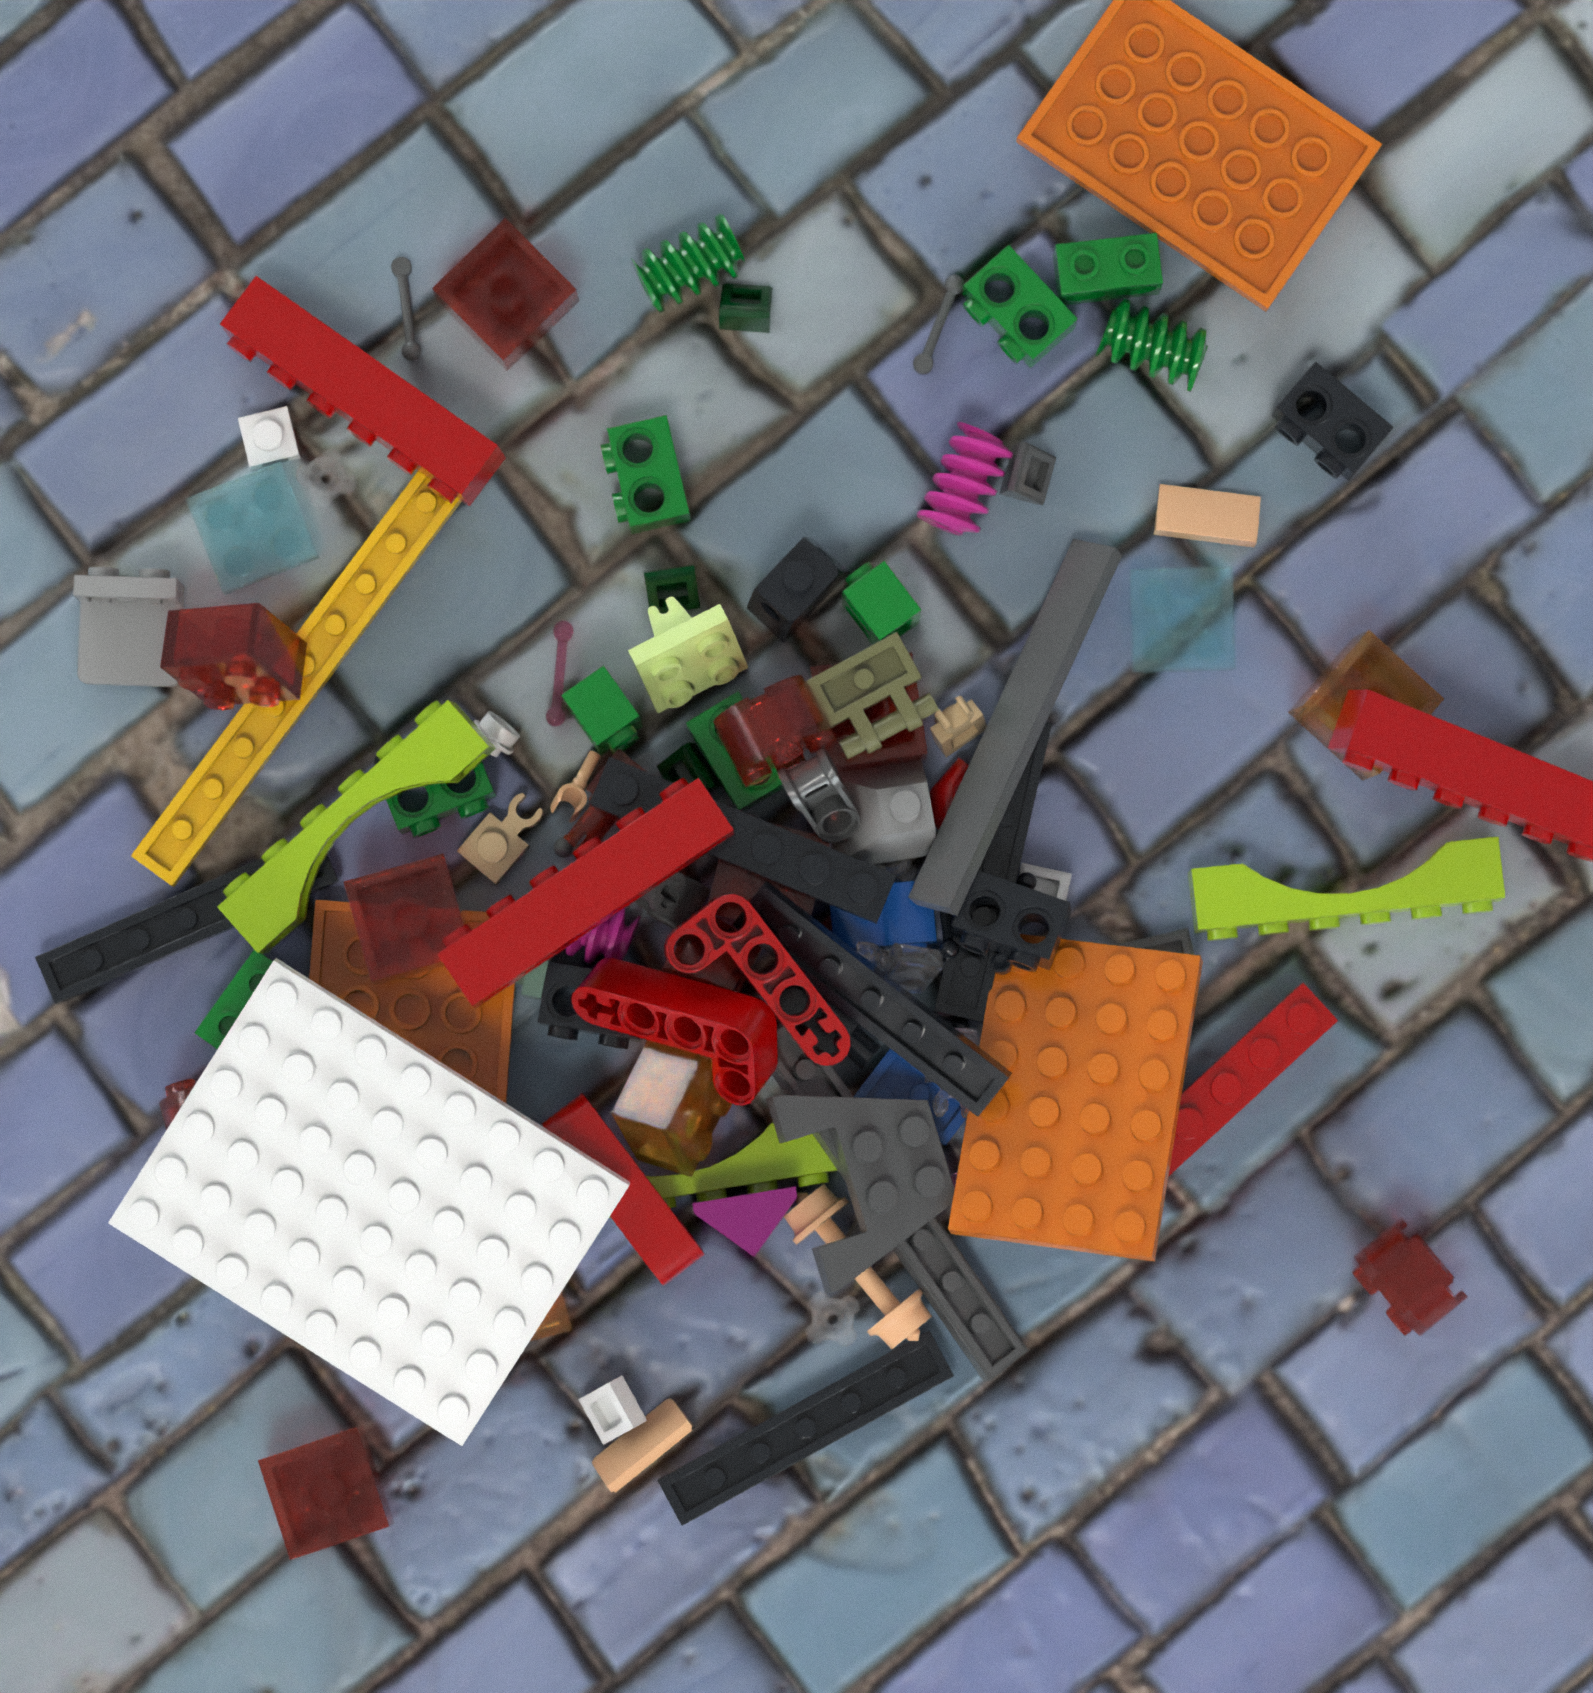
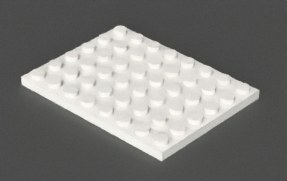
(369, 1202)

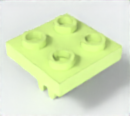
(686, 654)

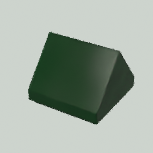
(745, 308)
(672, 582)
(691, 764)

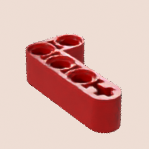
(768, 984)
(689, 1016)
(641, 1212)

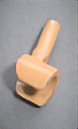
(574, 791)

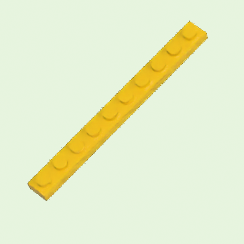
(330, 636)

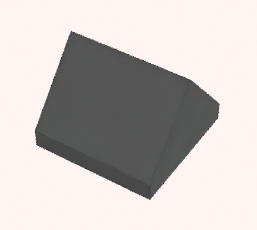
(1028, 474)

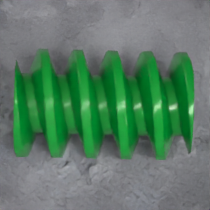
(689, 262)
(1154, 343)

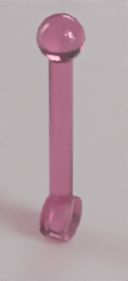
(563, 633)

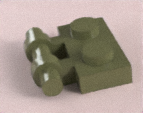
(864, 681)

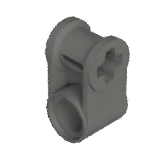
(822, 797)
(674, 900)

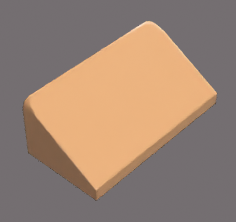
(1207, 515)
(642, 1445)

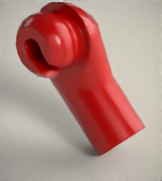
(945, 789)

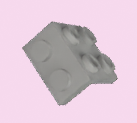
(124, 626)

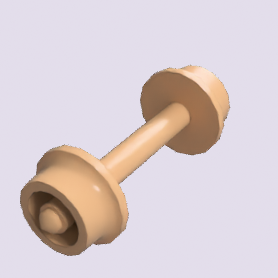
(900, 1319)

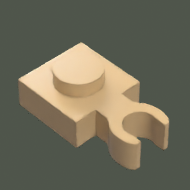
(957, 725)
(496, 844)

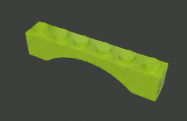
(277, 895)
(1238, 897)
(754, 1166)

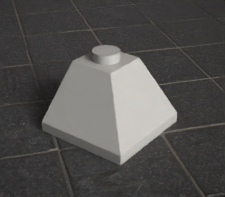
(892, 812)

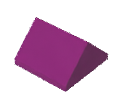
(749, 1217)

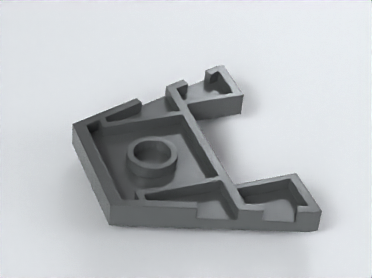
(889, 1166)

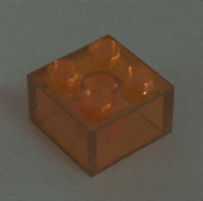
(1360, 666)
(670, 1108)

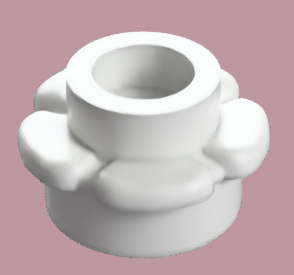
(498, 732)

